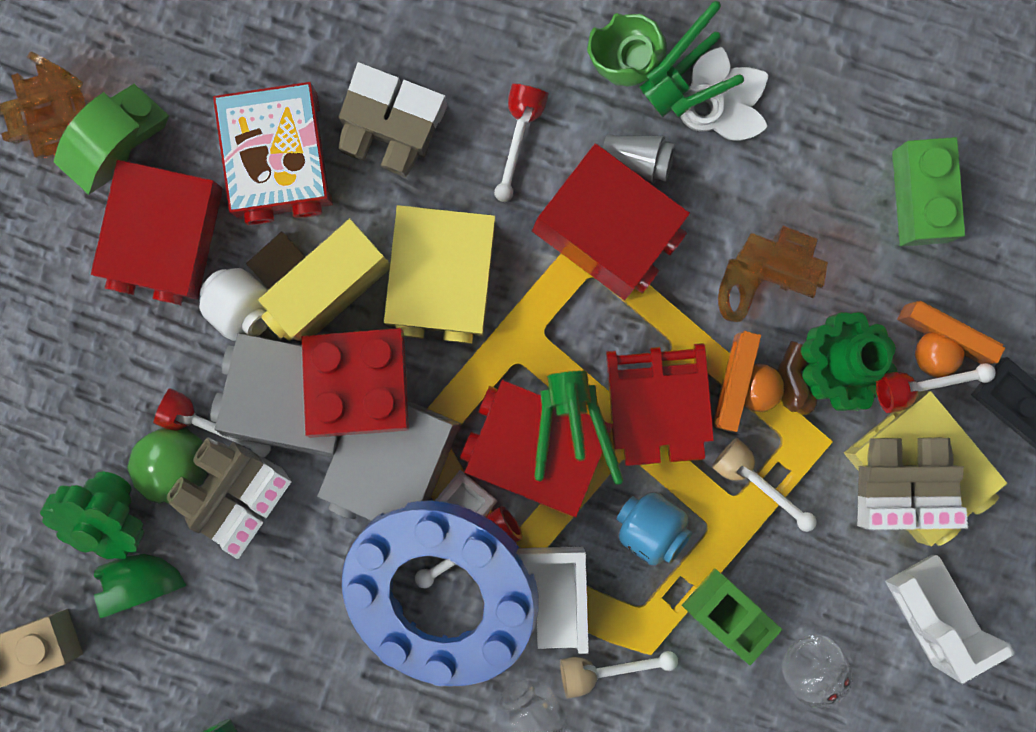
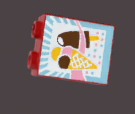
(272, 152)

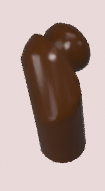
(796, 392)

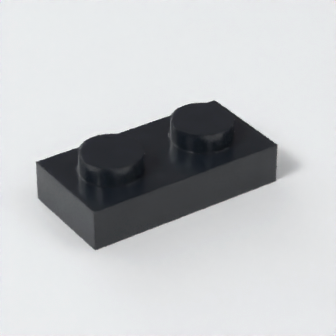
(1011, 398)

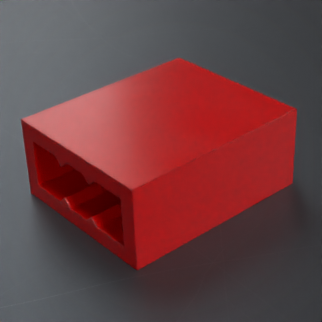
(612, 223)
(156, 232)
(508, 450)

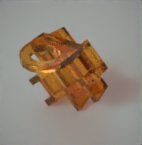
(47, 122)
(775, 262)

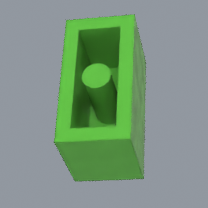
(928, 191)

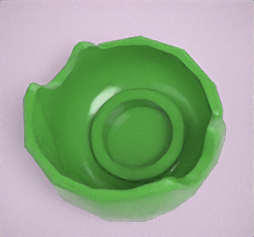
(627, 48)
(162, 460)

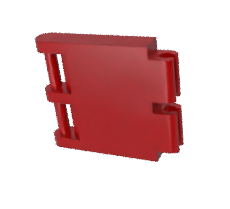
(660, 405)

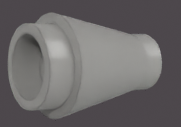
(645, 155)

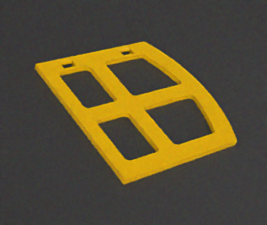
(728, 518)

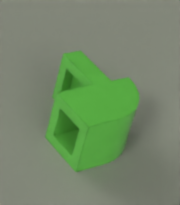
(107, 133)
(731, 617)

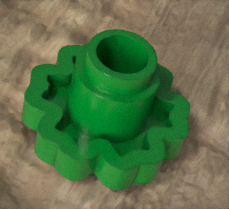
(847, 360)
(95, 516)

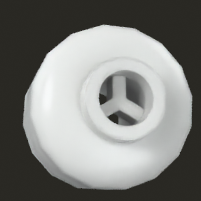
(232, 303)

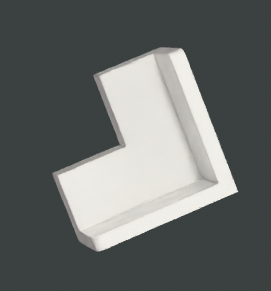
(562, 595)
(945, 622)

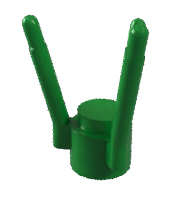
(665, 83)
(569, 395)

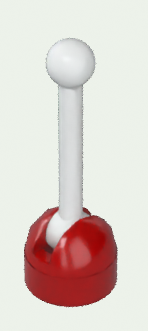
(525, 106)
(899, 390)
(178, 412)
(501, 517)

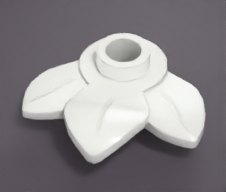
(732, 110)

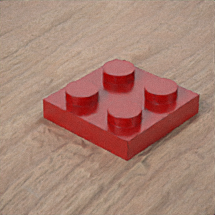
(355, 383)

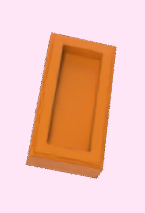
(946, 340)
(746, 383)

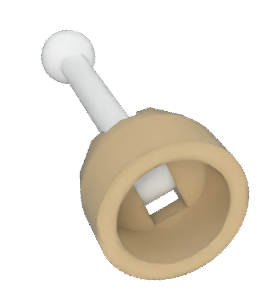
(738, 462)
(581, 676)

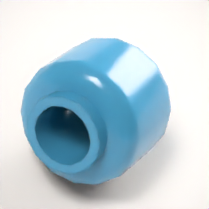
(653, 528)

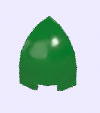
(134, 582)

